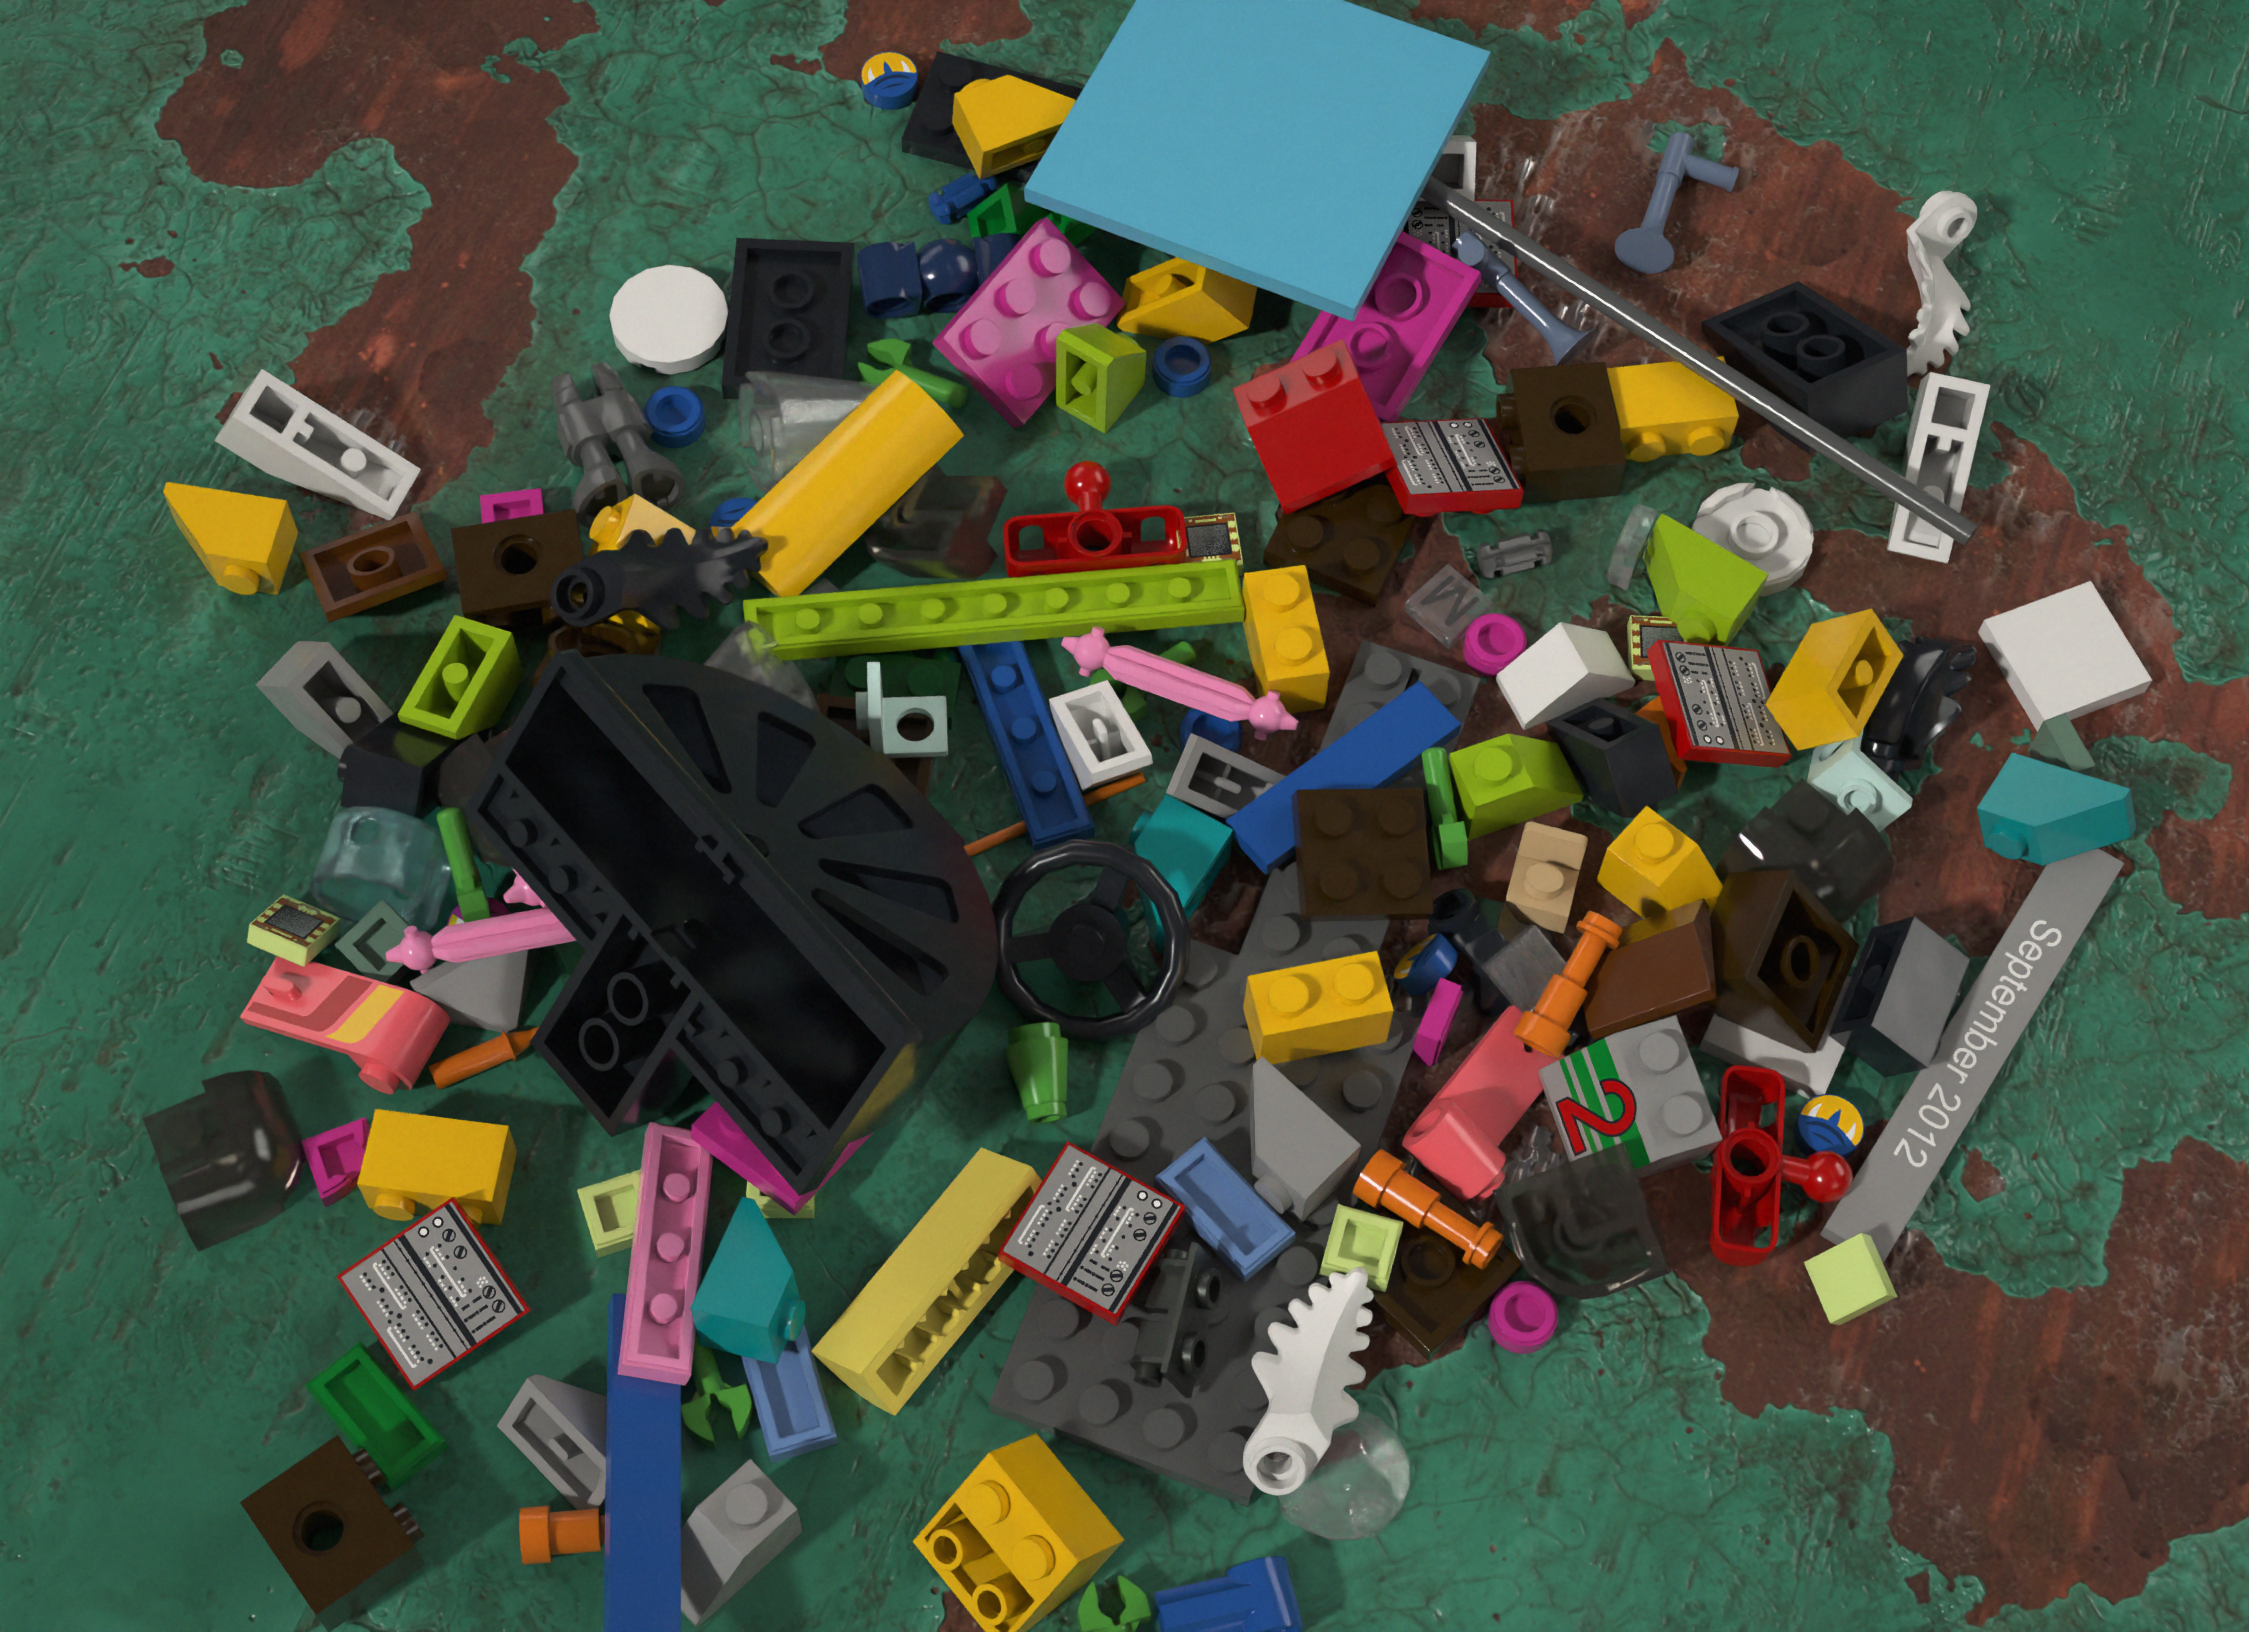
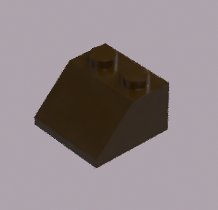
(1777, 957)

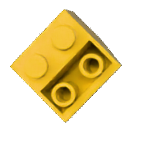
(1017, 1537)

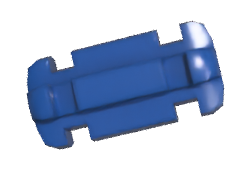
(960, 197)

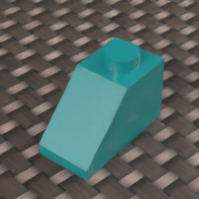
(2052, 812)
(1186, 850)
(749, 1292)

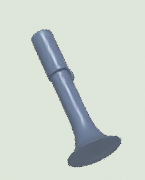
(1646, 247)
(1562, 339)

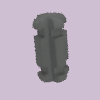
(1514, 553)

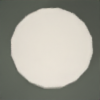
(669, 319)
(1761, 529)

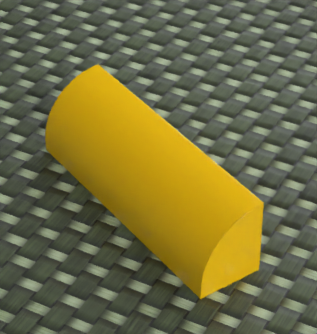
(847, 483)

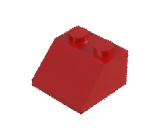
(1314, 426)

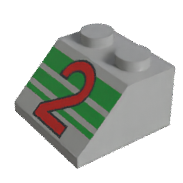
(1636, 1091)

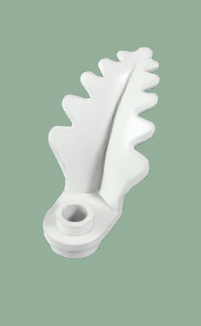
(1939, 229)
(1309, 1381)

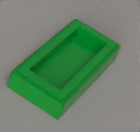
(377, 1415)

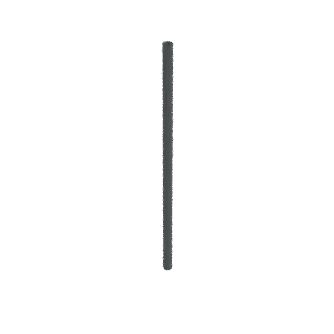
(1701, 362)

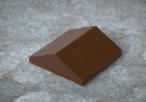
(372, 566)
(1653, 972)

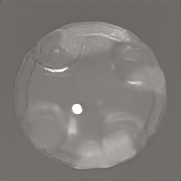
(1354, 1484)

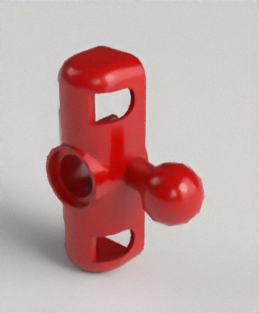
(1114, 529)
(1754, 1201)

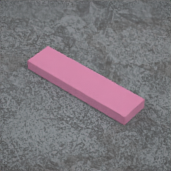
(666, 1256)

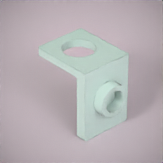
(883, 714)
(1855, 781)

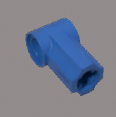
(1248, 1599)

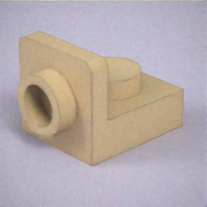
(1545, 876)

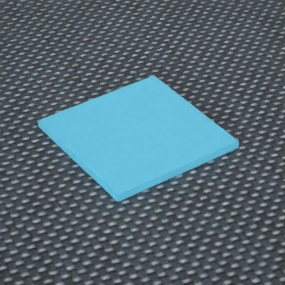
(1262, 139)

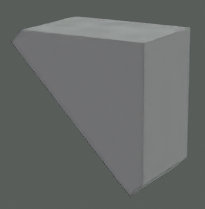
(1218, 778)

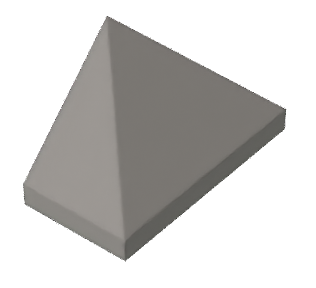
(482, 991)
(562, 1436)

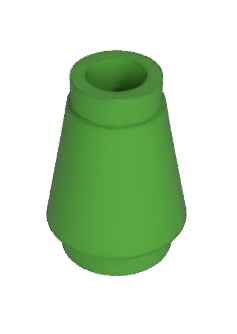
(1039, 1069)

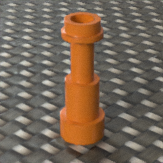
(1548, 1022)
(1388, 1185)
(558, 1533)

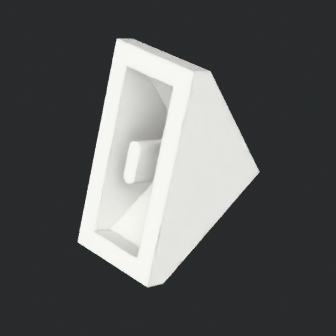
(1563, 673)
(1098, 736)

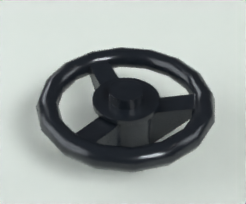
(1091, 940)

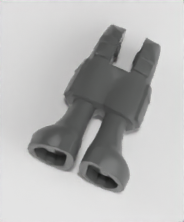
(605, 427)

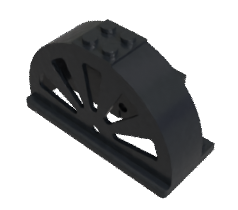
(744, 903)

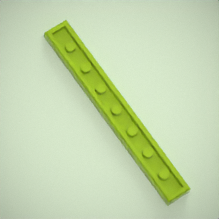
(1000, 610)

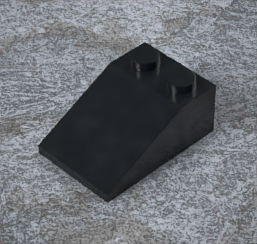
(1814, 359)

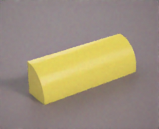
(930, 1284)

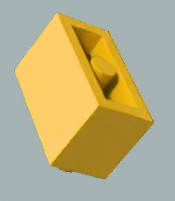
(1670, 411)
(1285, 637)
(1834, 680)
(1318, 1008)
(425, 1160)

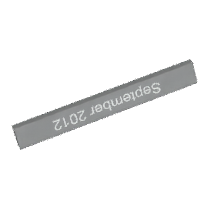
(1972, 1050)

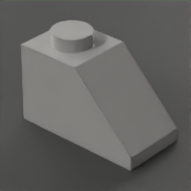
(323, 696)
(1295, 1145)
(732, 1540)

